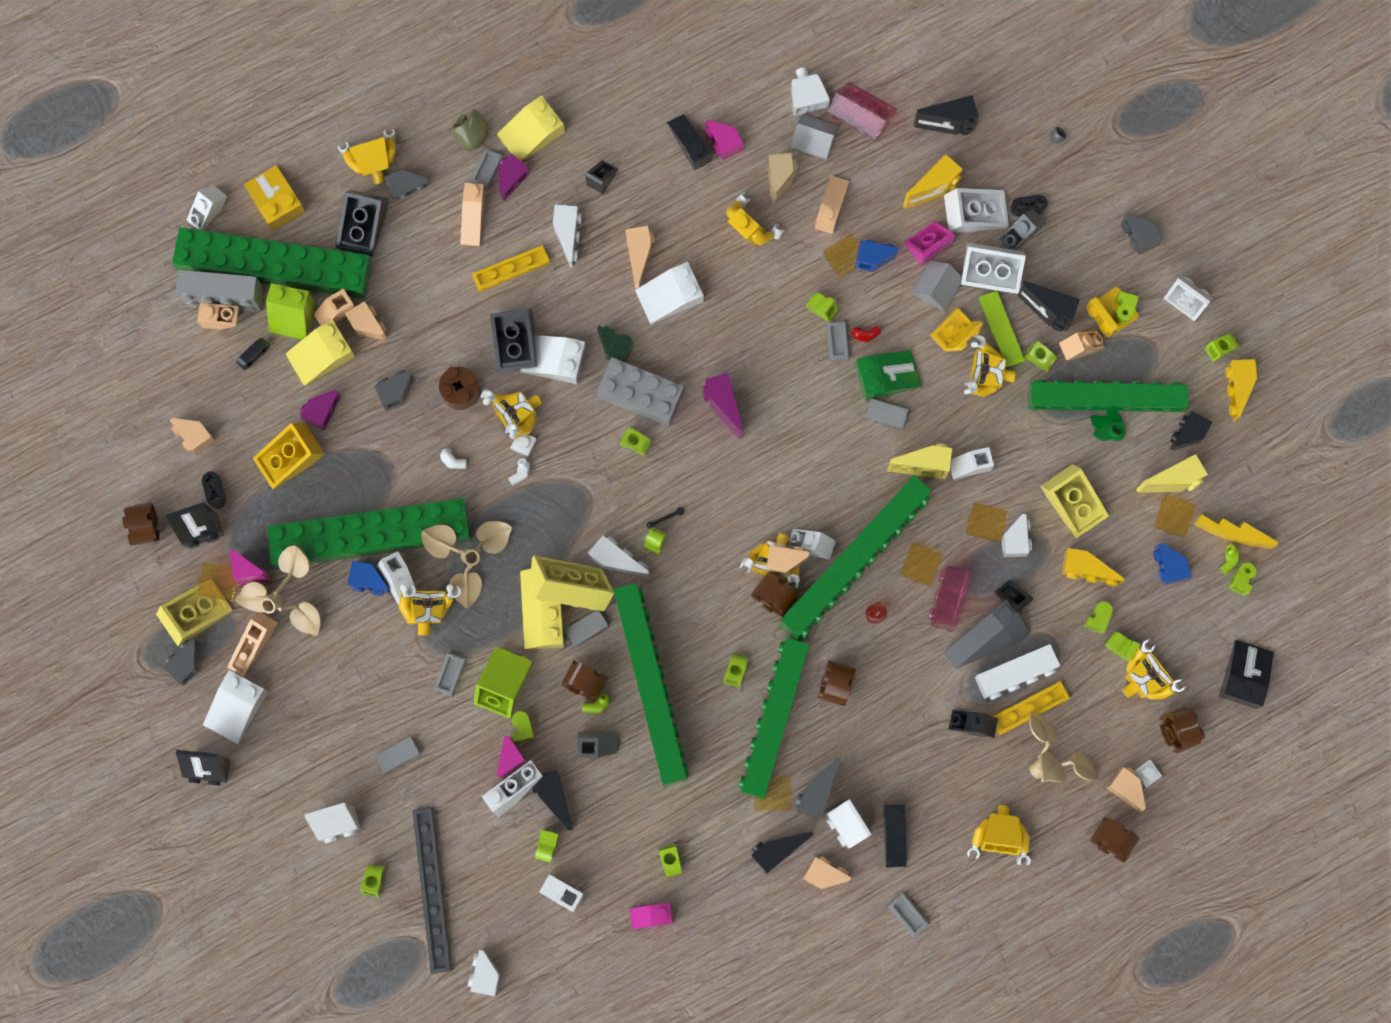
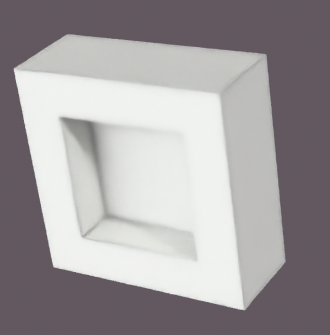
(524, 444)
(1148, 773)

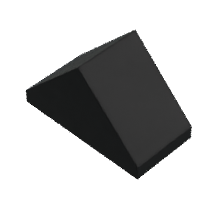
(600, 176)
(1014, 595)

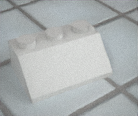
(993, 268)

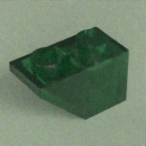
(614, 344)

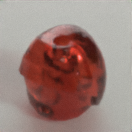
(876, 613)

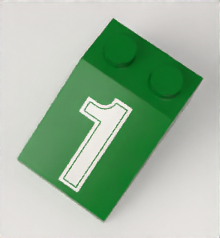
(887, 374)

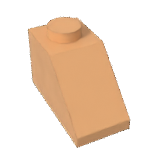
(1128, 788)

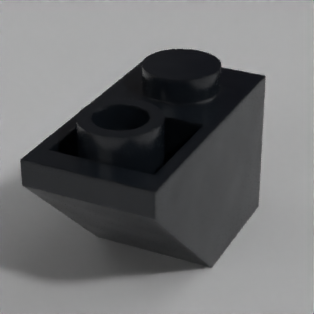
(1191, 432)
(973, 723)

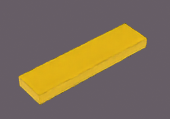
(511, 268)
(1034, 704)

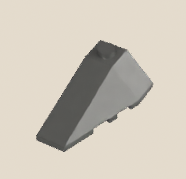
(994, 633)

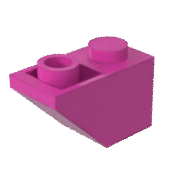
(725, 139)

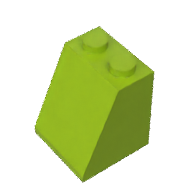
(290, 311)
(502, 682)

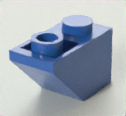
(874, 255)
(1172, 565)
(365, 577)

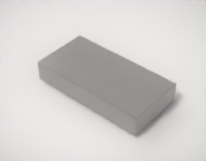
(486, 168)
(837, 341)
(886, 413)
(586, 628)
(449, 674)
(397, 755)
(908, 915)

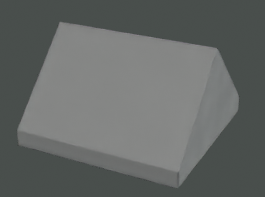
(814, 136)
(938, 284)

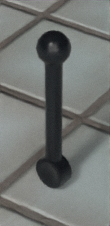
(680, 511)

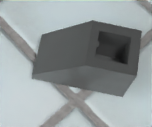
(403, 181)
(1022, 230)
(1142, 233)
(394, 390)
(184, 663)
(596, 744)

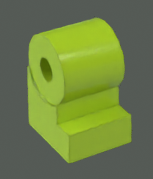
(821, 305)
(1127, 307)
(1221, 347)
(1040, 356)
(635, 441)
(655, 540)
(1241, 578)
(1101, 617)
(1122, 646)
(735, 670)
(524, 728)
(546, 846)
(670, 860)
(372, 880)

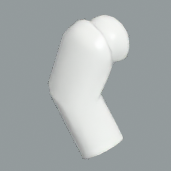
(451, 462)
(522, 472)

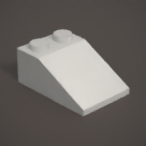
(976, 210)
(670, 293)
(1188, 297)
(558, 358)
(234, 706)
(333, 822)

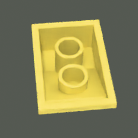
(531, 129)
(319, 353)
(926, 462)
(1178, 478)
(1075, 500)
(191, 614)

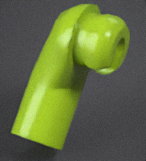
(1232, 559)
(597, 707)

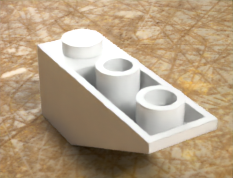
(565, 225)
(613, 558)
(395, 574)
(512, 789)

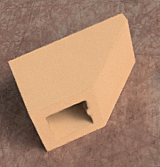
(334, 308)
(217, 316)
(364, 321)
(1081, 344)
(194, 434)
(784, 560)
(823, 875)

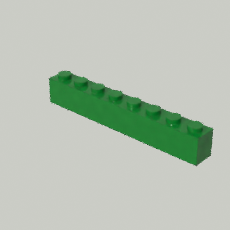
(1106, 396)
(775, 717)

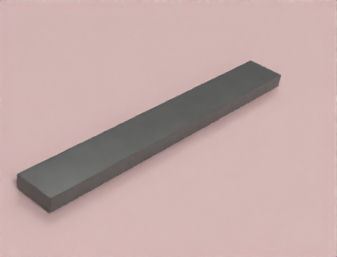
(432, 890)

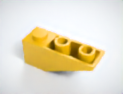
(1241, 378)
(1085, 565)

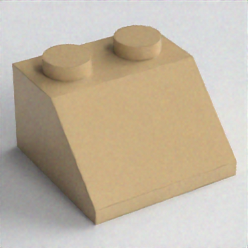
(780, 174)

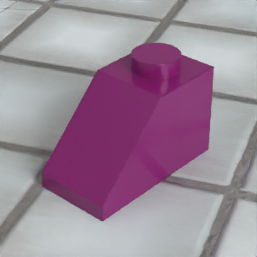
(511, 175)
(320, 409)

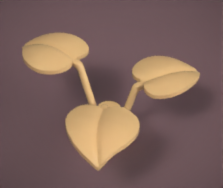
(439, 541)
(255, 598)
(1047, 765)

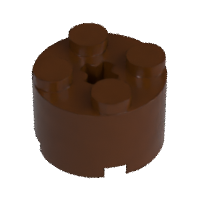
(457, 377)
(141, 523)
(774, 595)
(584, 681)
(836, 682)
(1181, 729)
(1114, 839)

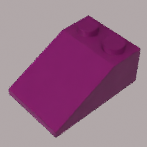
(722, 401)

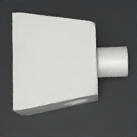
(808, 93)

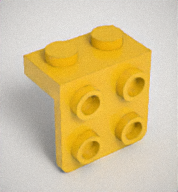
(1103, 312)
(955, 331)

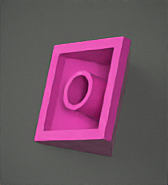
(929, 242)
(245, 571)
(510, 759)

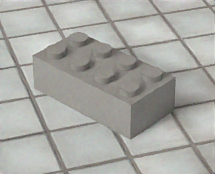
(219, 289)
(640, 392)

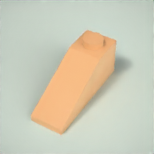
(831, 204)
(472, 214)
(639, 248)
(252, 643)

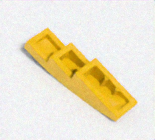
(1243, 534)

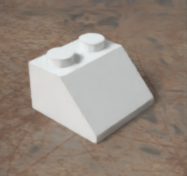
(847, 824)

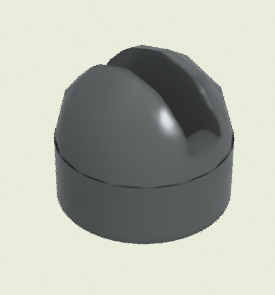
(1057, 135)

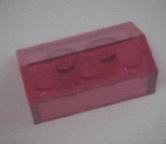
(861, 110)
(949, 597)

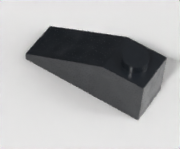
(690, 142)
(551, 793)
(894, 835)
(775, 851)

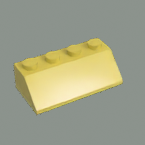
(569, 583)
(540, 619)

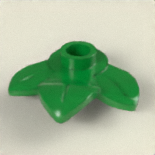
(1106, 425)

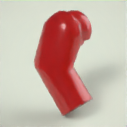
(864, 335)

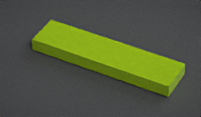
(1001, 329)

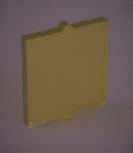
(843, 256)
(1174, 516)
(986, 522)
(921, 564)
(216, 582)
(777, 795)

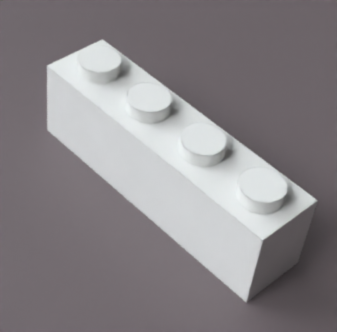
(1017, 671)

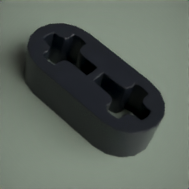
(1028, 201)
(253, 353)
(209, 491)

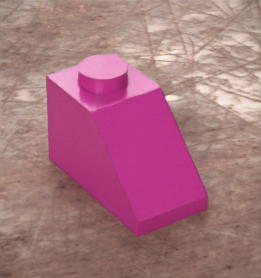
(651, 915)

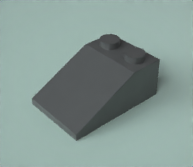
(815, 796)

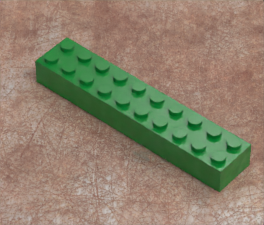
(273, 262)
(368, 531)
(855, 558)
(651, 690)

